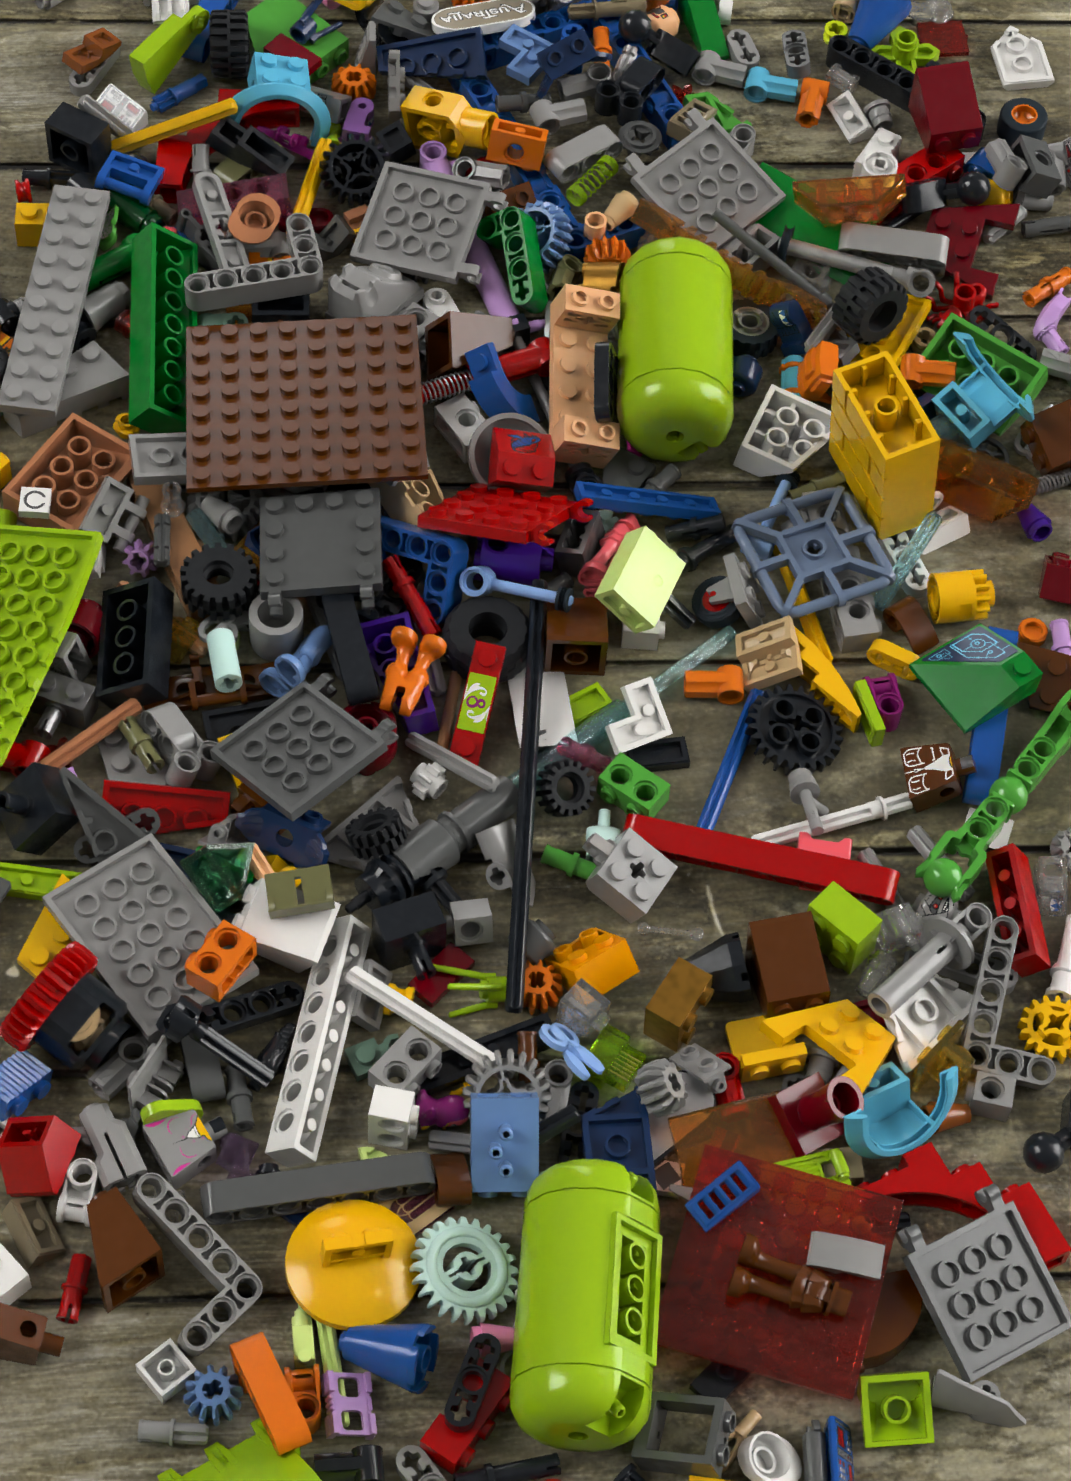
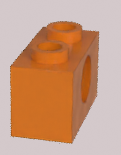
(530, 138)

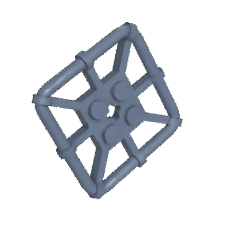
(807, 567)

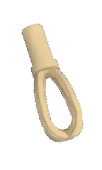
(741, 1432)

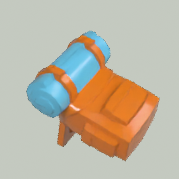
(810, 375)

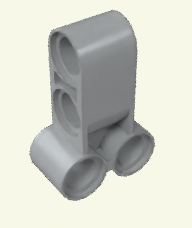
(179, 745)

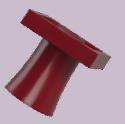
(815, 1111)

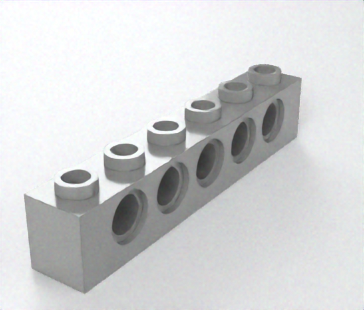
(850, 632)

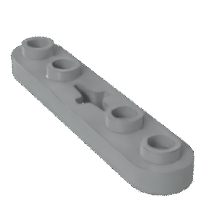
(215, 211)

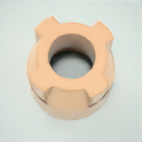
(595, 225)

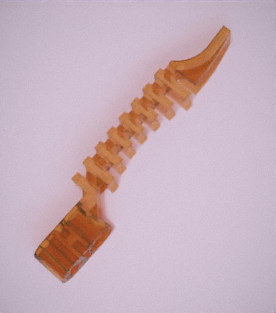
(749, 283)

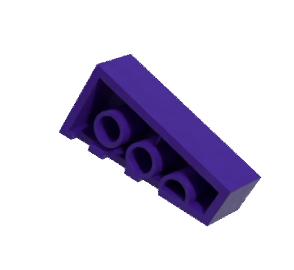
(381, 654)

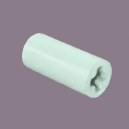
(224, 660)

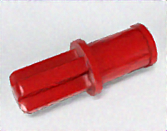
(74, 1288)

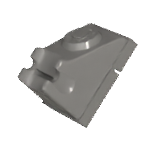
(370, 292)

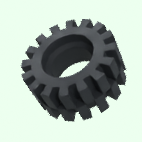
(580, 783)
(376, 833)

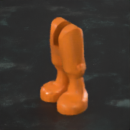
(397, 674)

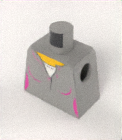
(183, 1144)

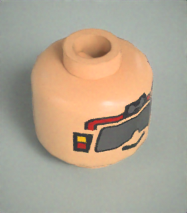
(665, 19)

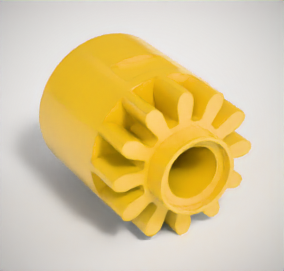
(959, 596)

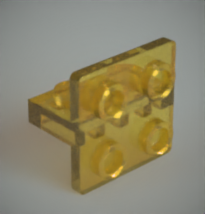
(942, 1057)

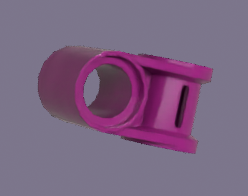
(887, 699)

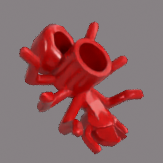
(964, 300)

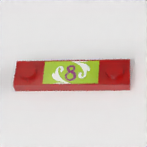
(478, 701)

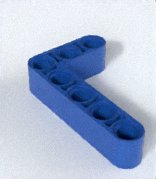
(438, 559)

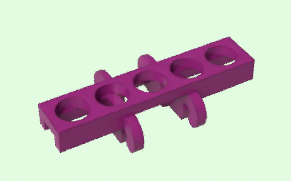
(297, 142)

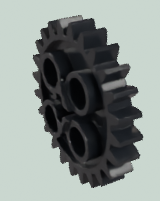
(793, 729)

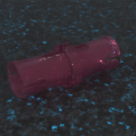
(583, 753)

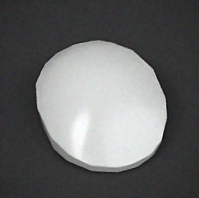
(769, 1458)

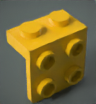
(759, 1055)

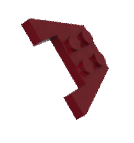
(964, 229)

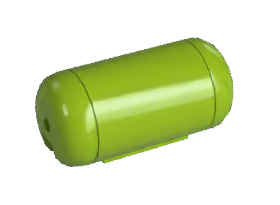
(675, 349)
(586, 1306)

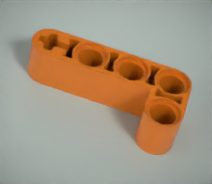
(270, 1393)

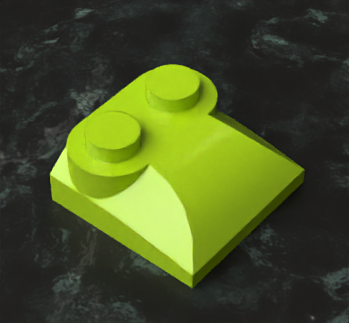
(896, 1408)

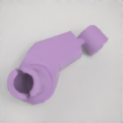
(1047, 322)

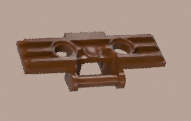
(203, 690)

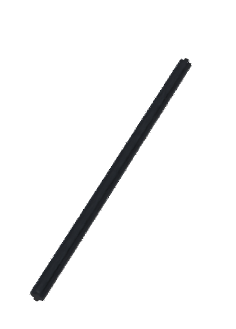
(526, 805)

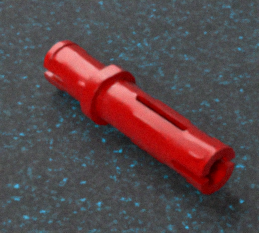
(404, 586)

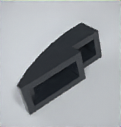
(249, 148)

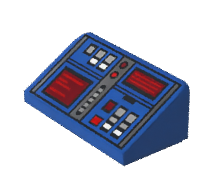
(838, 1450)

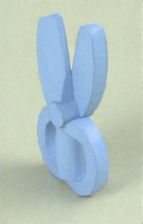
(566, 1041)

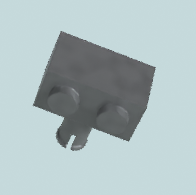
(577, 542)
(65, 702)

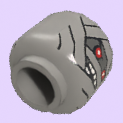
(932, 906)

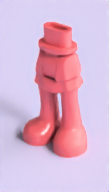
(595, 569)

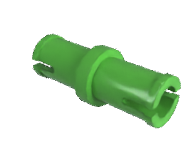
(567, 862)

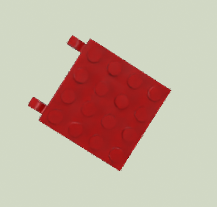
(503, 514)

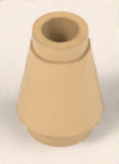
(620, 209)

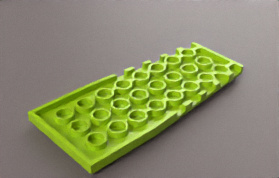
(39, 595)

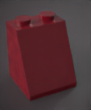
(946, 107)

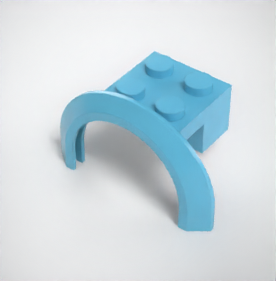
(284, 79)
(981, 400)
(891, 1120)

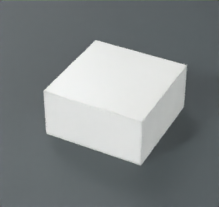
(166, 1370)

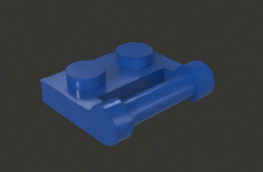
(133, 171)

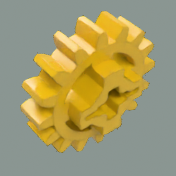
(1052, 1026)

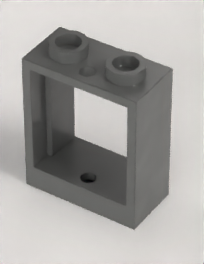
(717, 1452)

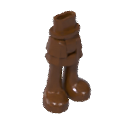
(809, 1288)

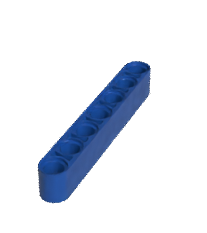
(987, 746)

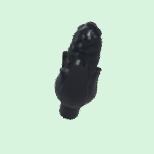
(276, 1051)

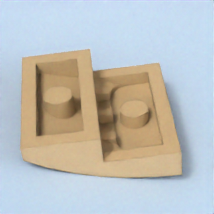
(769, 654)

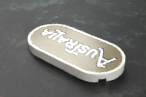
(490, 15)

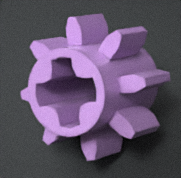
(138, 565)

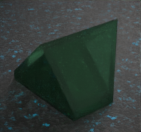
(220, 872)

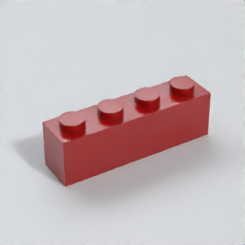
(1016, 898)

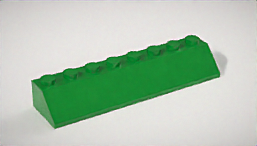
(158, 328)

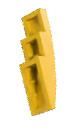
(828, 683)

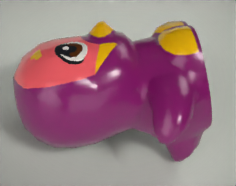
(443, 1112)

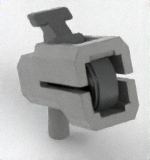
(113, 1145)

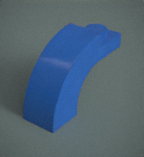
(492, 386)

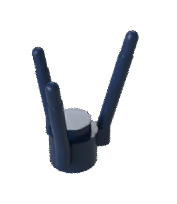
(305, 27)

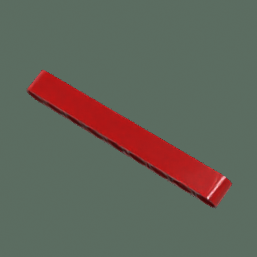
(766, 859)

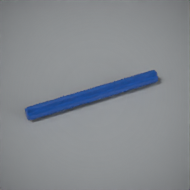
(727, 768)

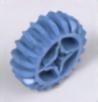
(552, 237)

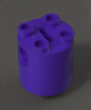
(513, 560)

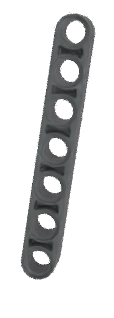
(313, 1187)

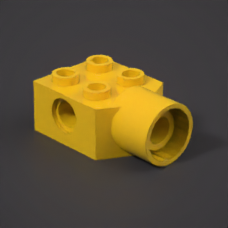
(447, 119)

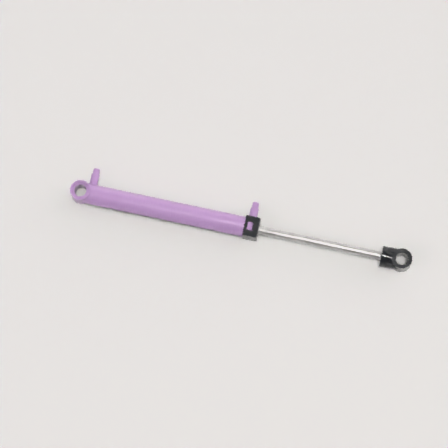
(499, 303)

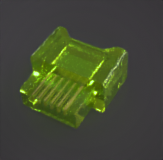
(618, 1058)

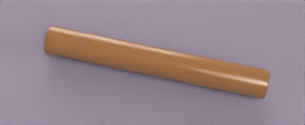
(449, 710)

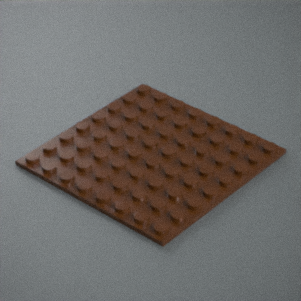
(304, 403)

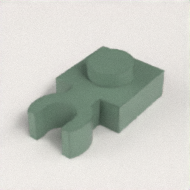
(366, 1054)

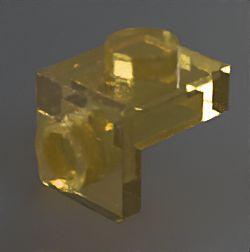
(183, 637)

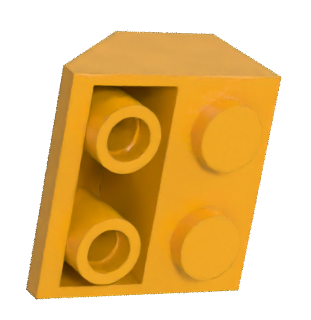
(595, 957)

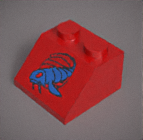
(521, 460)

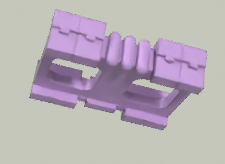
(337, 1404)

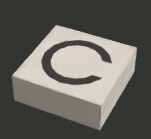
(35, 502)

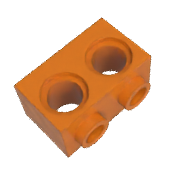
(227, 963)

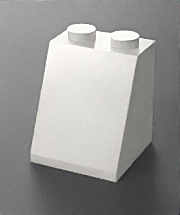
(289, 940)

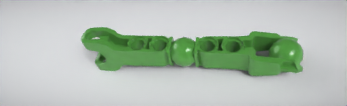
(1006, 797)

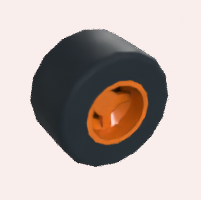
(1021, 117)

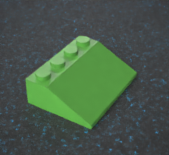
(1014, 367)

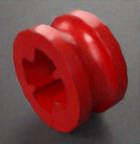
(23, 191)

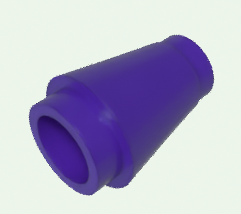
(1034, 522)

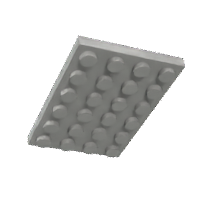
(141, 926)

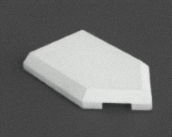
(1021, 61)

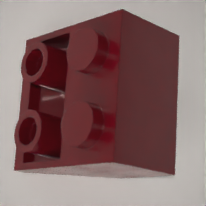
(1056, 578)

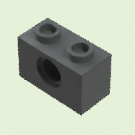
(1042, 171)

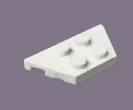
(925, 1016)

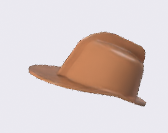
(254, 218)

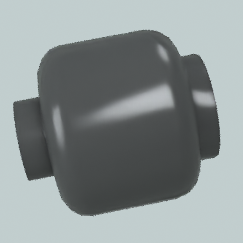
(539, 941)

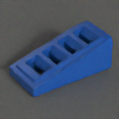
(715, 1187)

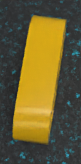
(892, 658)

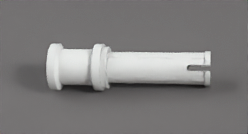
(1061, 970)

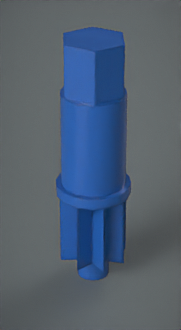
(173, 96)

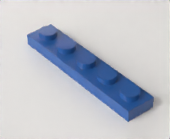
(646, 501)

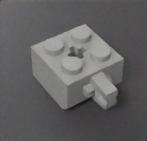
(627, 873)

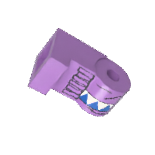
(359, 119)

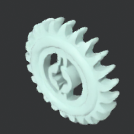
(450, 1289)

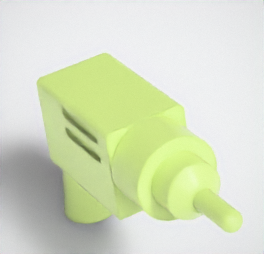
(302, 1339)

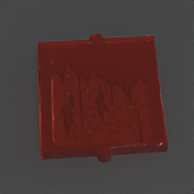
(946, 37)

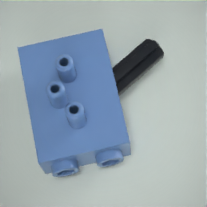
(507, 1140)

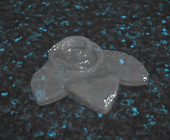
(936, 10)

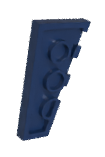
(442, 55)

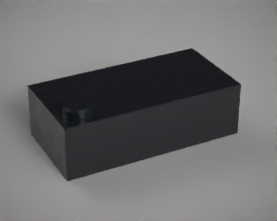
(135, 643)

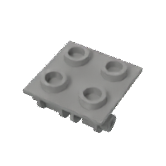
(154, 1076)

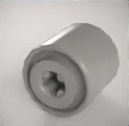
(275, 634)

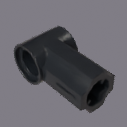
(360, 1464)

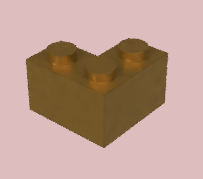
(673, 1006)

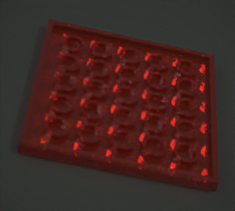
(760, 1331)

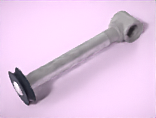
(850, 262)

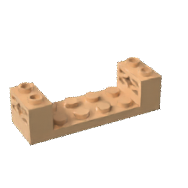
(577, 322)

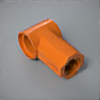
(812, 98)
(924, 372)
(724, 684)

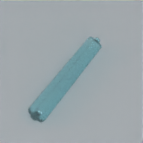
(909, 558)

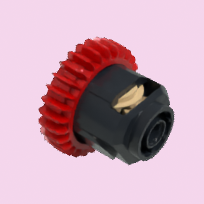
(68, 1012)

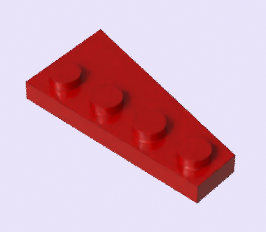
(176, 806)

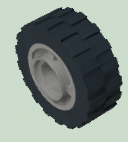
(752, 329)

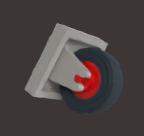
(724, 599)

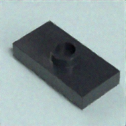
(718, 1381)

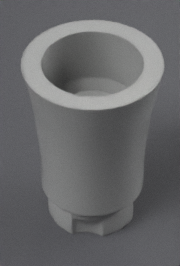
(105, 304)

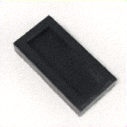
(662, 754)

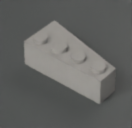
(90, 382)

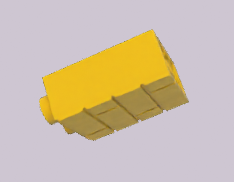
(883, 444)

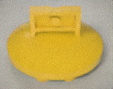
(351, 1264)

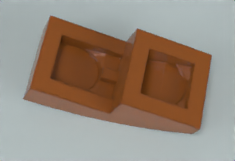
(95, 49)

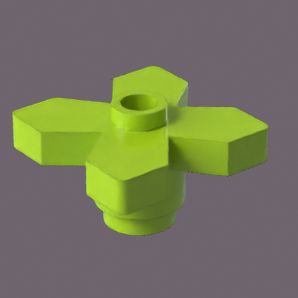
(906, 50)

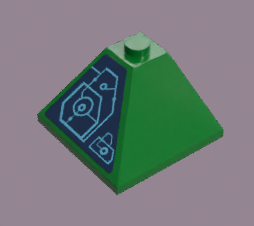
(977, 676)

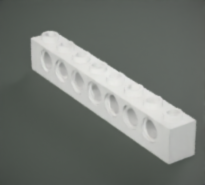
(317, 1046)

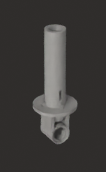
(946, 944)

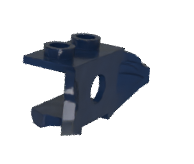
(566, 56)
(308, 844)

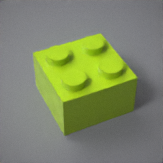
(844, 927)

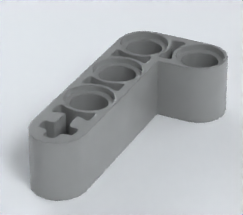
(895, 246)

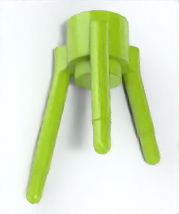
(490, 988)

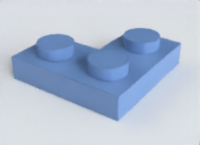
(525, 47)

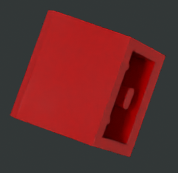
(36, 1154)

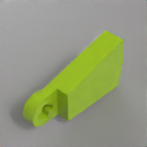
(165, 46)

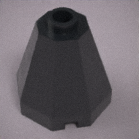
(728, 967)

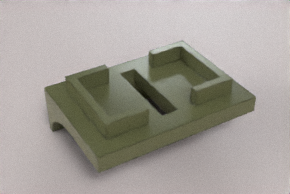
(283, 894)

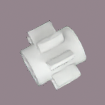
(429, 780)

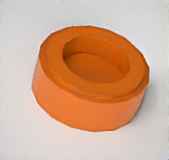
(1032, 632)

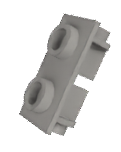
(224, 832)
(703, 1066)

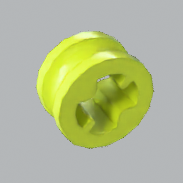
(834, 28)

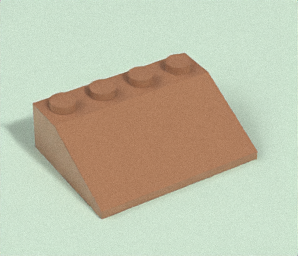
(74, 467)

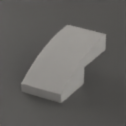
(845, 1255)

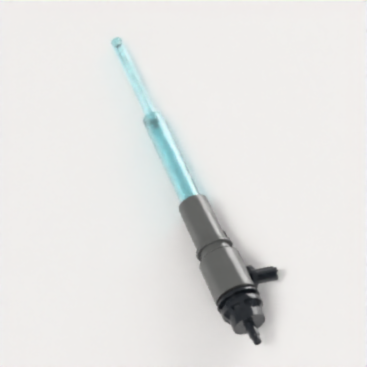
(437, 844)

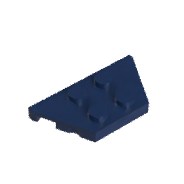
(620, 1135)

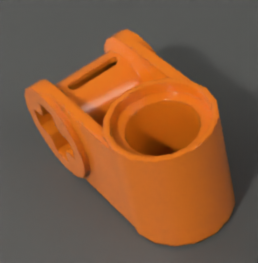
(307, 1390)

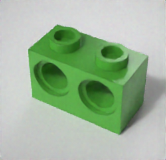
(637, 784)

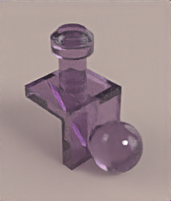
(236, 1155)

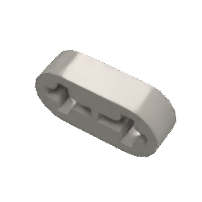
(747, 50)

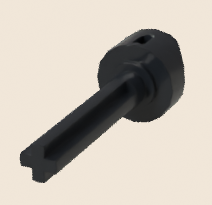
(185, 1021)

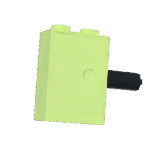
(642, 582)

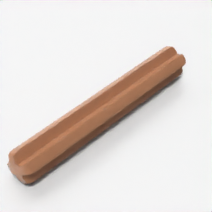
(92, 734)

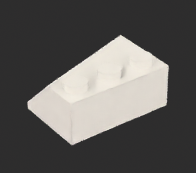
(783, 434)

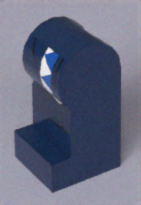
(791, 326)

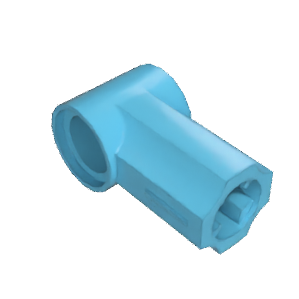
(762, 85)

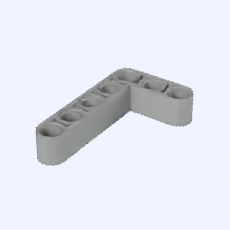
(265, 280)
(992, 1011)
(202, 1259)

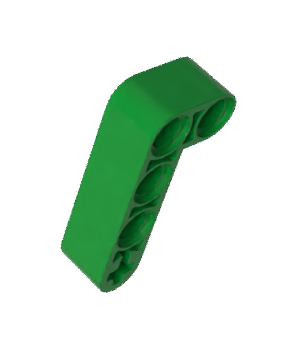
(517, 235)

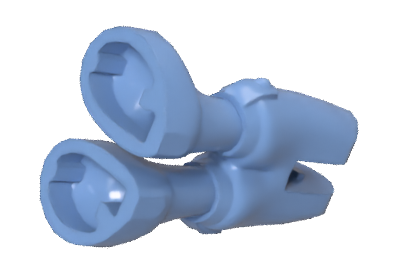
(292, 669)

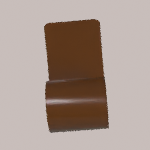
(913, 621)
(451, 1180)

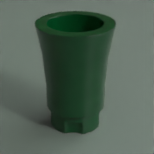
(132, 213)

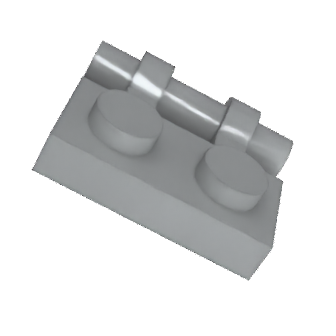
(107, 510)

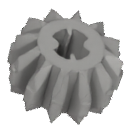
(661, 1087)

